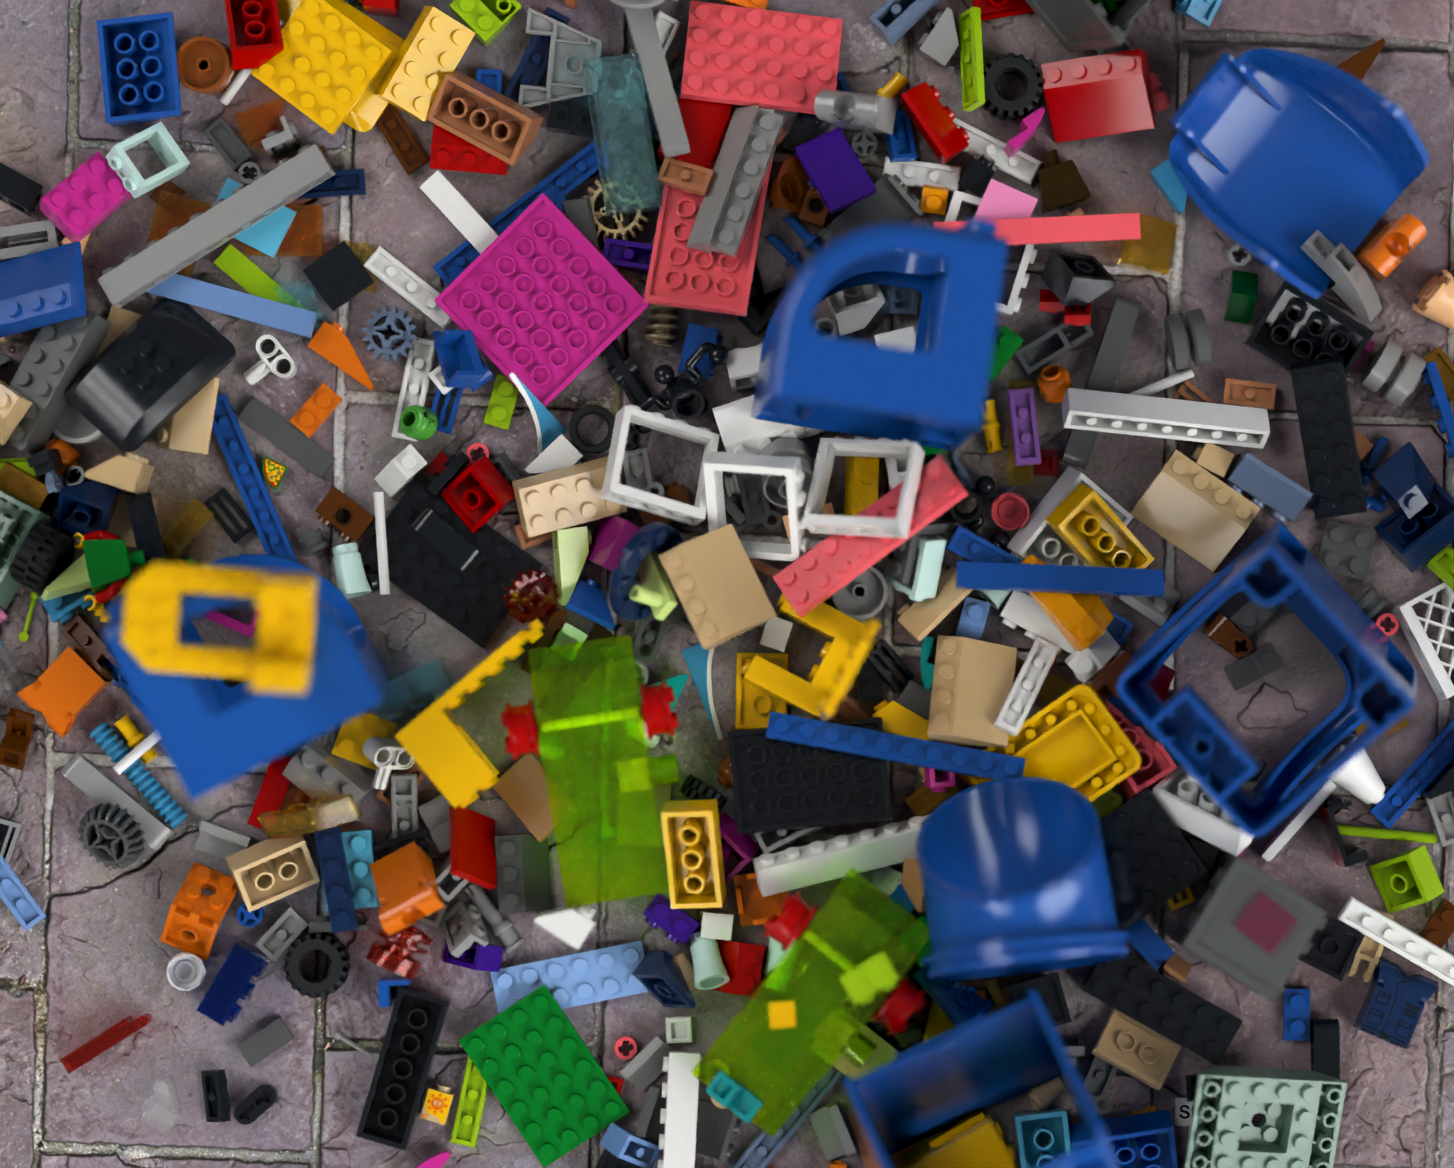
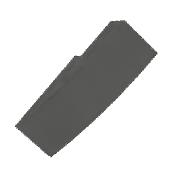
(1052, 345)

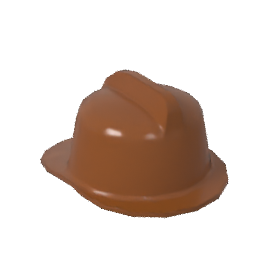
(789, 186)

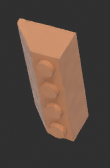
(484, 117)

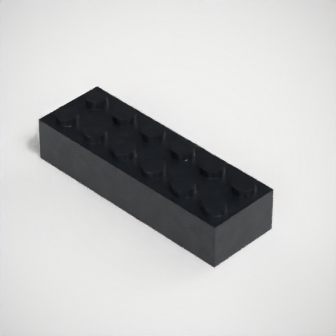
(1328, 437)
(1163, 1006)
(403, 1067)

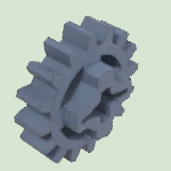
(388, 344)

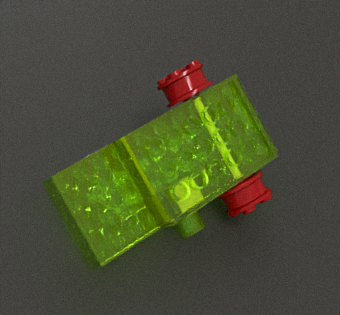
(598, 765)
(816, 949)

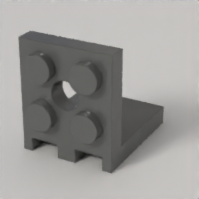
(901, 564)

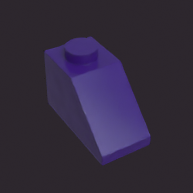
(477, 957)

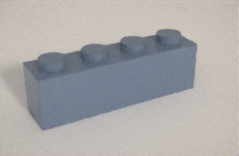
(898, 17)

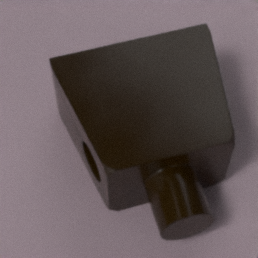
(1060, 183)

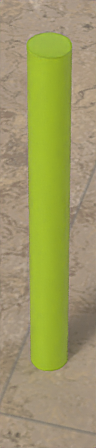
(1387, 834)

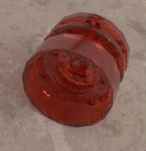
(398, 951)

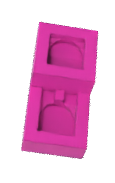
(1026, 128)
(436, 1160)

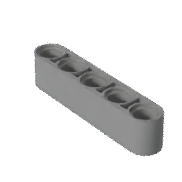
(104, 789)

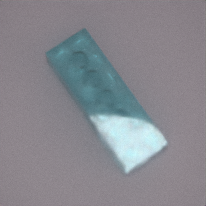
(622, 134)

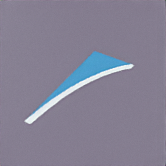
(546, 424)
(699, 665)

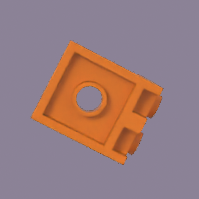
(199, 912)

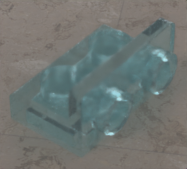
(300, 295)

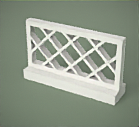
(1422, 645)

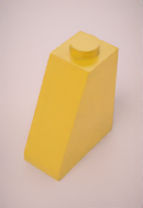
(901, 720)

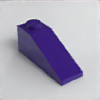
(628, 255)

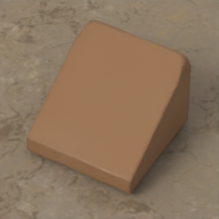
(1177, 967)

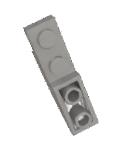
(1350, 278)

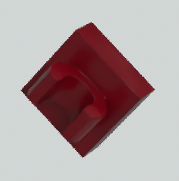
(1049, 463)

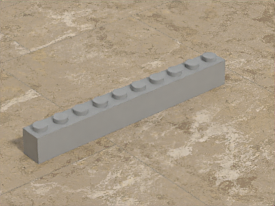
(216, 226)

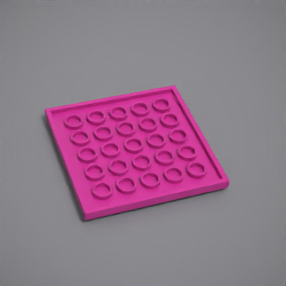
(542, 300)

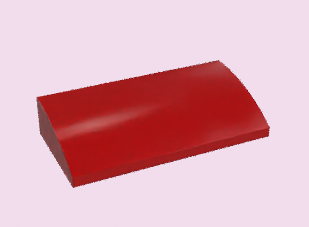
(704, 129)

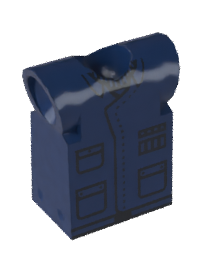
(1394, 1003)

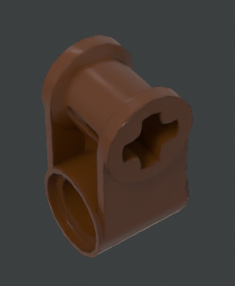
(1225, 633)

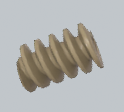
(661, 326)

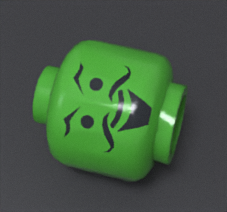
(418, 422)

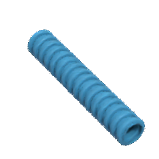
(139, 776)

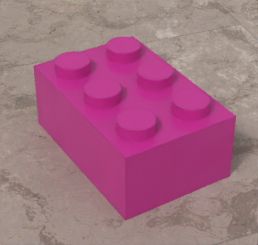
(85, 198)

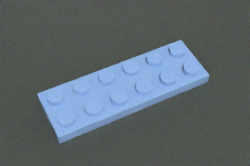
(574, 977)

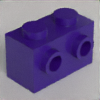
(675, 921)

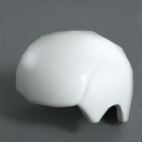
(185, 971)

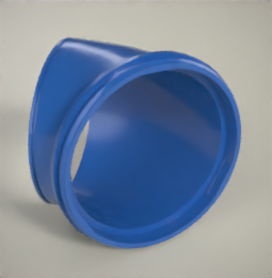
(1016, 882)

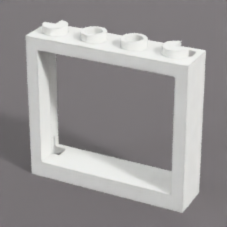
(1028, 255)
(760, 464)
(644, 500)
(858, 525)

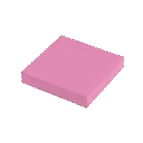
(1005, 203)

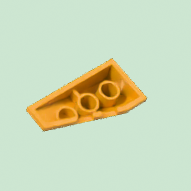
(1077, 616)

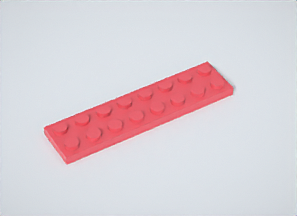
(845, 557)

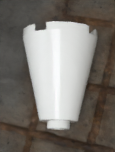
(1358, 775)

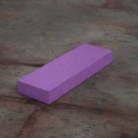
(1024, 426)

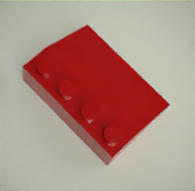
(1099, 95)

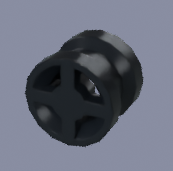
(633, 442)

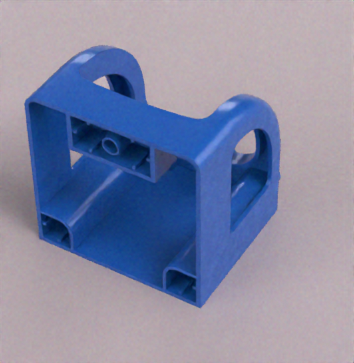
(882, 390)
(1377, 678)
(227, 730)

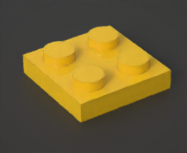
(356, 732)

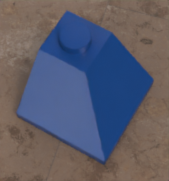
(591, 603)

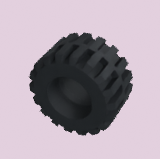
(1026, 71)
(42, 558)
(298, 977)

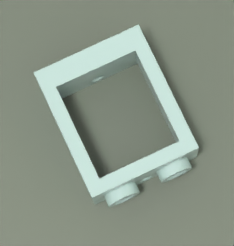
(164, 147)
(927, 570)

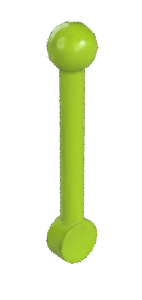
(24, 636)

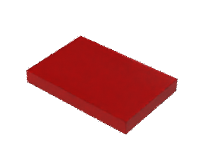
(472, 847)

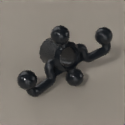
(685, 383)
(974, 520)

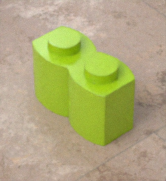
(869, 977)

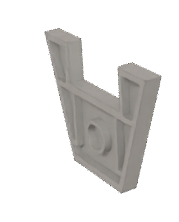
(565, 66)

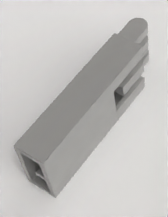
(28, 239)

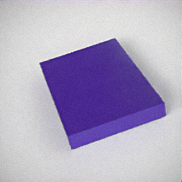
(835, 170)

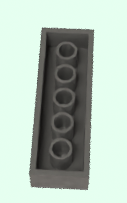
(46, 372)

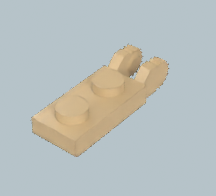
(1370, 951)

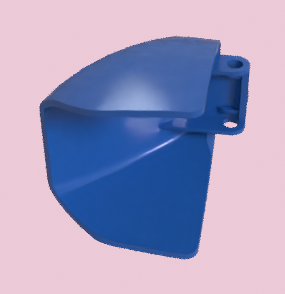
(1288, 150)

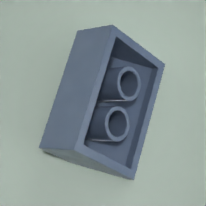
(1268, 488)

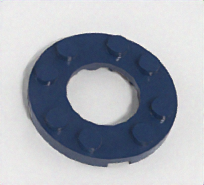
(648, 539)

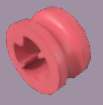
(476, 446)
(1393, 619)
(632, 1052)

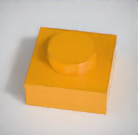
(934, 199)

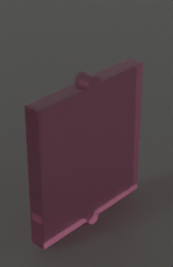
(1265, 923)

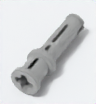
(501, 927)

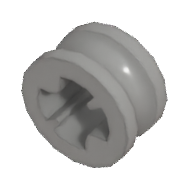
(251, 165)
(1243, 262)
(731, 485)

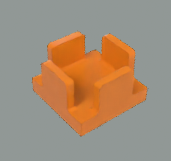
(753, 907)

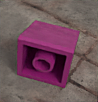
(609, 541)

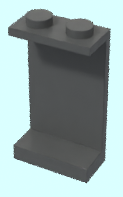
(886, 205)
(713, 1125)

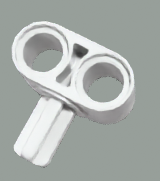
(270, 362)
(388, 756)

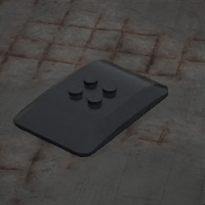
(149, 373)

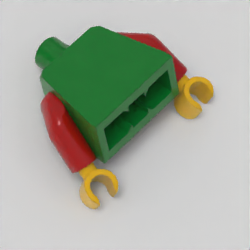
(107, 564)

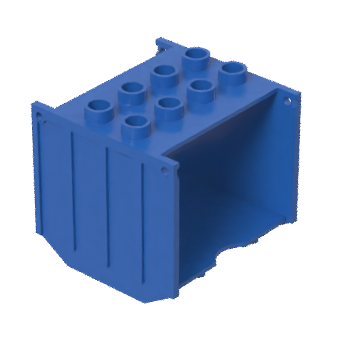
(971, 1069)

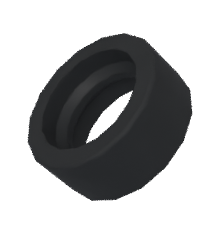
(574, 423)

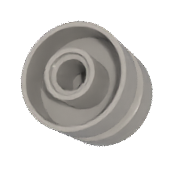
(1400, 377)
(775, 485)

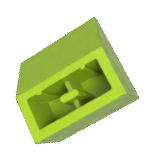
(485, 17)

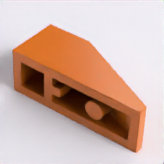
(338, 350)

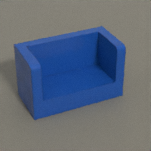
(459, 358)

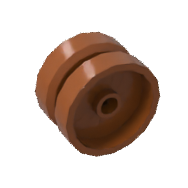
(196, 54)

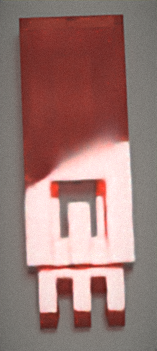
(104, 1041)

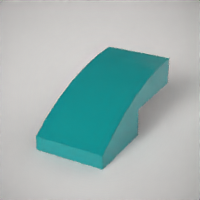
(927, 668)
(734, 1096)

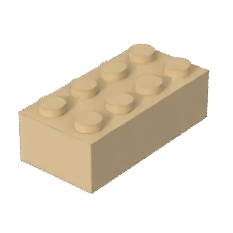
(563, 498)

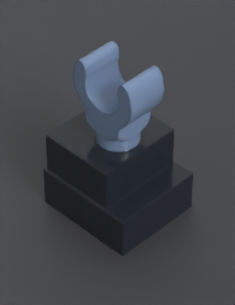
(46, 464)

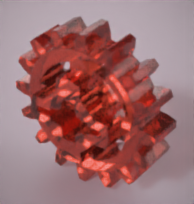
(530, 596)

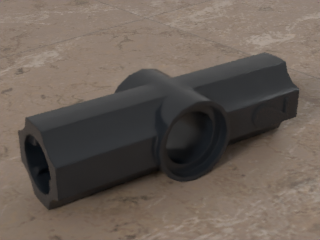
(625, 373)

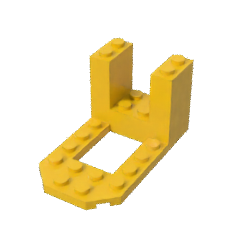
(284, 630)
(833, 674)
(444, 745)
(966, 1144)

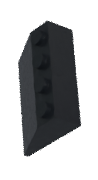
(1306, 329)

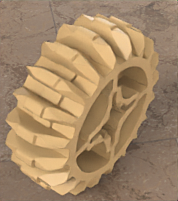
(622, 230)

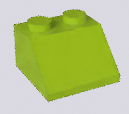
(1406, 879)

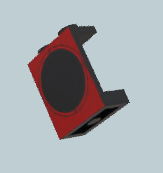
(1342, 858)

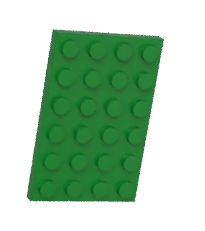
(544, 1075)

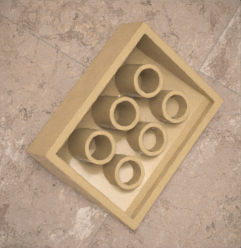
(1194, 510)
(717, 586)
(970, 691)

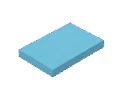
(267, 233)

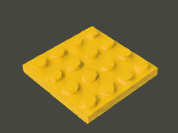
(323, 63)

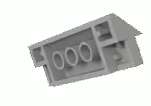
(736, 181)

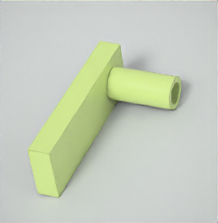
(656, 587)

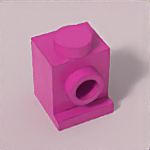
(939, 783)

